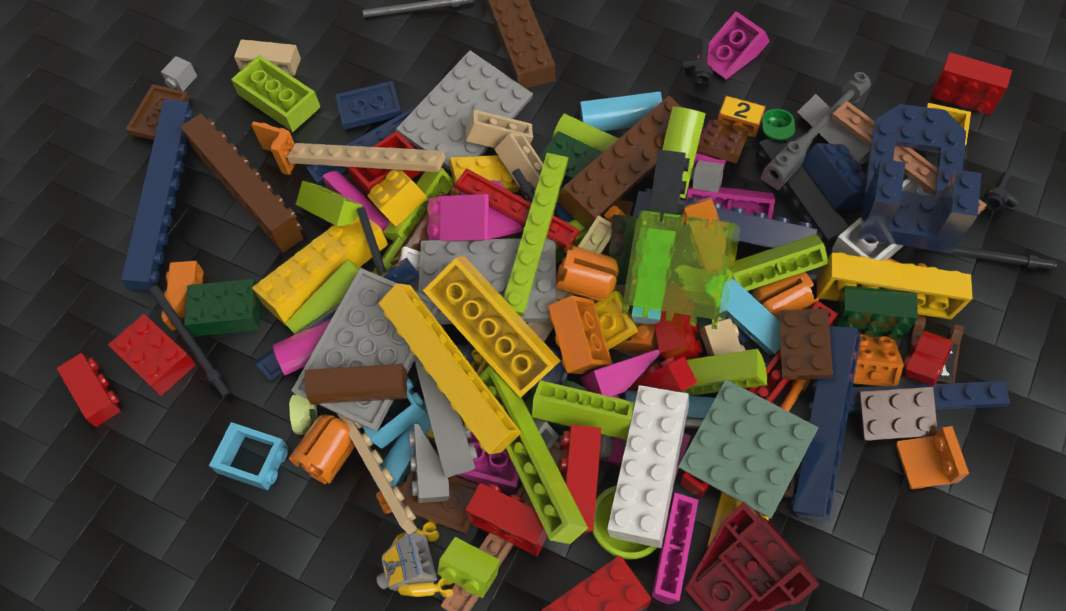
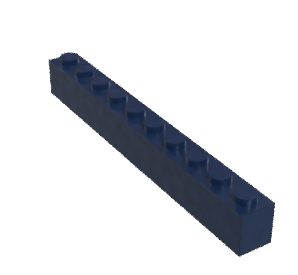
(157, 198)

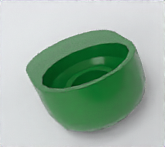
(778, 124)

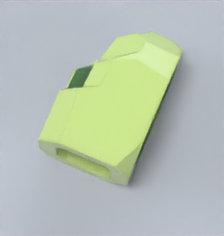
(301, 414)

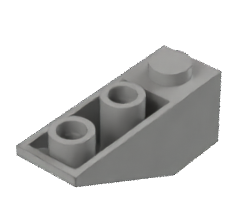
(430, 481)

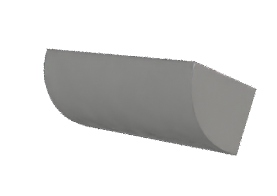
(833, 132)

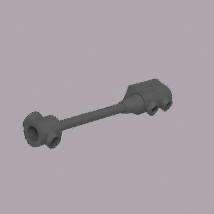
(793, 154)

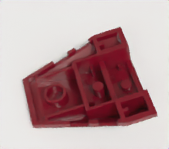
(749, 567)

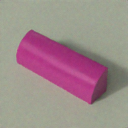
(338, 183)
(728, 197)
(295, 351)
(675, 549)

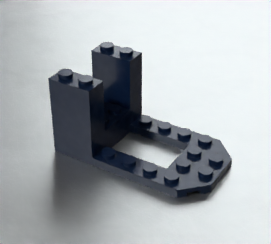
(910, 217)

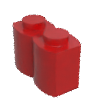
(928, 358)

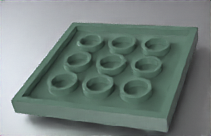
(748, 448)

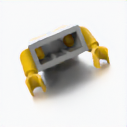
(410, 565)

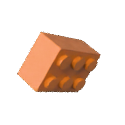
(579, 335)

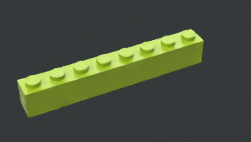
(536, 467)

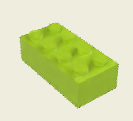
(276, 93)

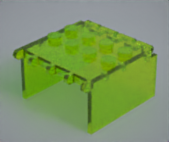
(681, 266)

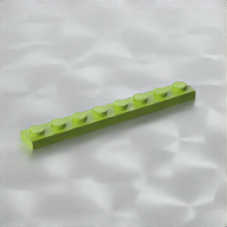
(535, 233)

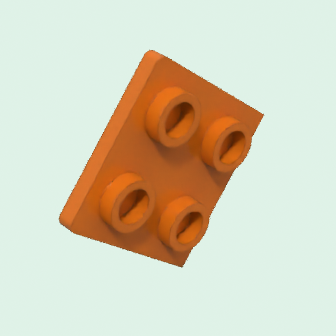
(278, 142)
(878, 362)
(932, 460)

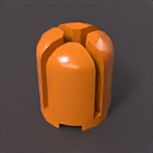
(587, 273)
(786, 294)
(324, 448)

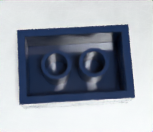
(836, 175)

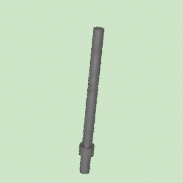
(413, 7)

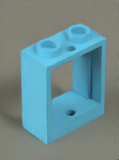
(401, 422)
(229, 446)

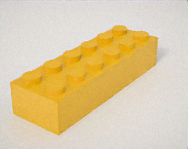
(303, 274)
(938, 291)
(491, 325)

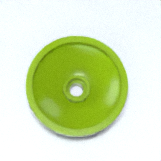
(614, 546)

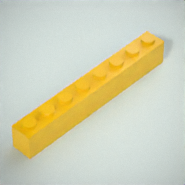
(449, 369)

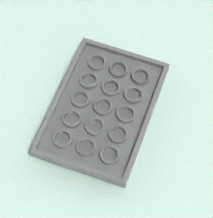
(443, 115)
(495, 262)
(361, 337)

